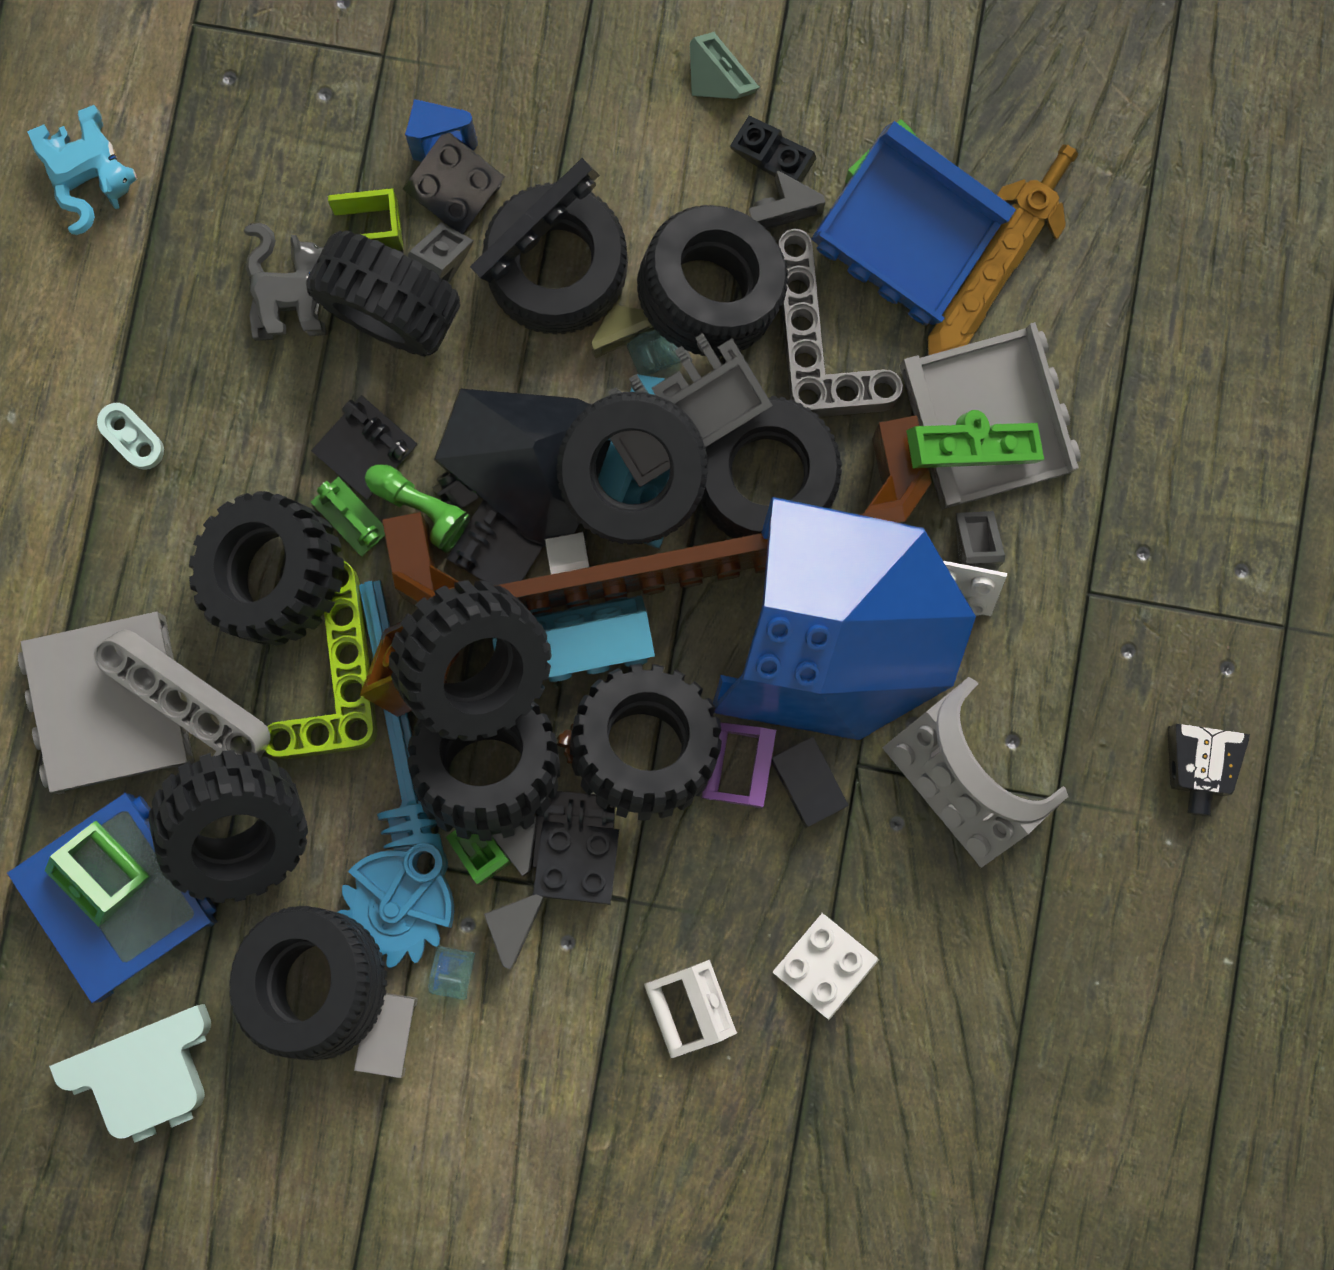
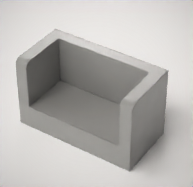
(386, 1044)

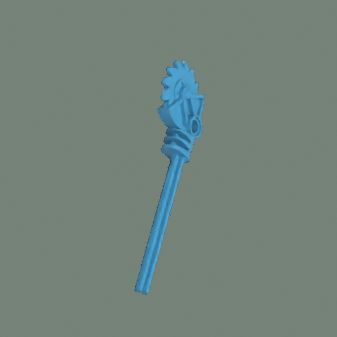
(391, 893)

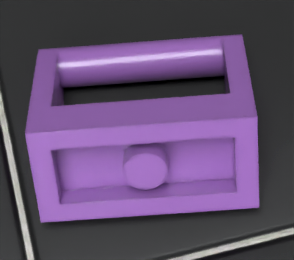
(760, 769)

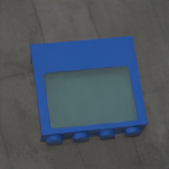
(139, 931)

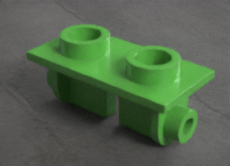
(349, 515)

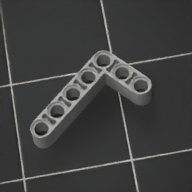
(810, 342)
(164, 696)

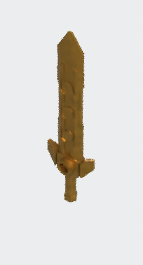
(1004, 253)

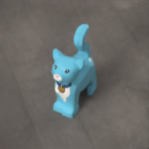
(80, 161)

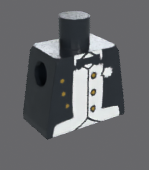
(1204, 763)

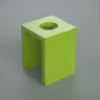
(369, 202)

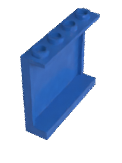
(911, 224)

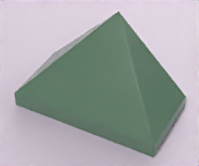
(716, 70)

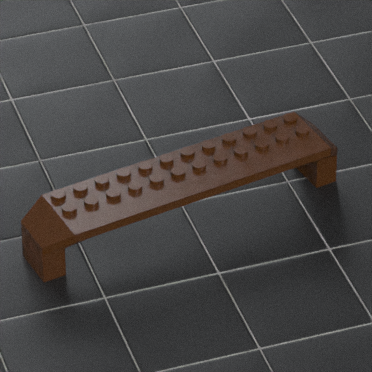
(417, 575)

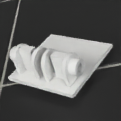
(978, 585)
(825, 966)

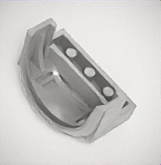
(956, 786)

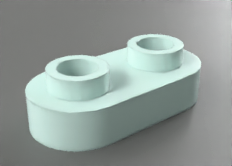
(131, 437)

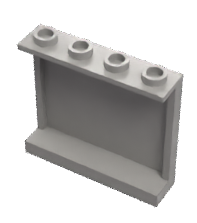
(1010, 385)
(87, 720)

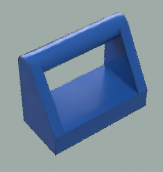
(431, 121)

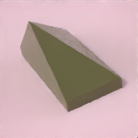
(619, 328)

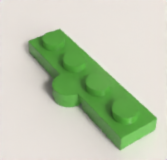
(974, 443)

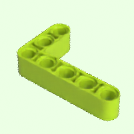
(342, 676)

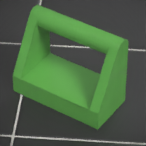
(82, 886)

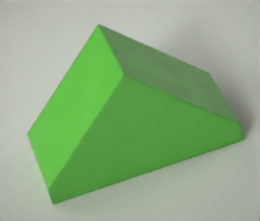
(479, 857)

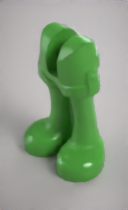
(393, 487)

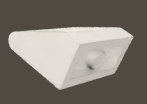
(706, 1003)

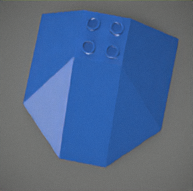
(849, 624)

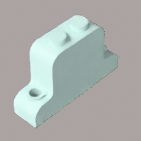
(142, 1075)

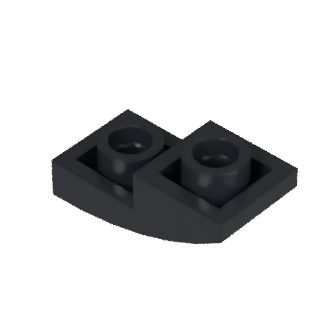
(770, 151)

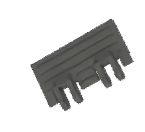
(713, 402)

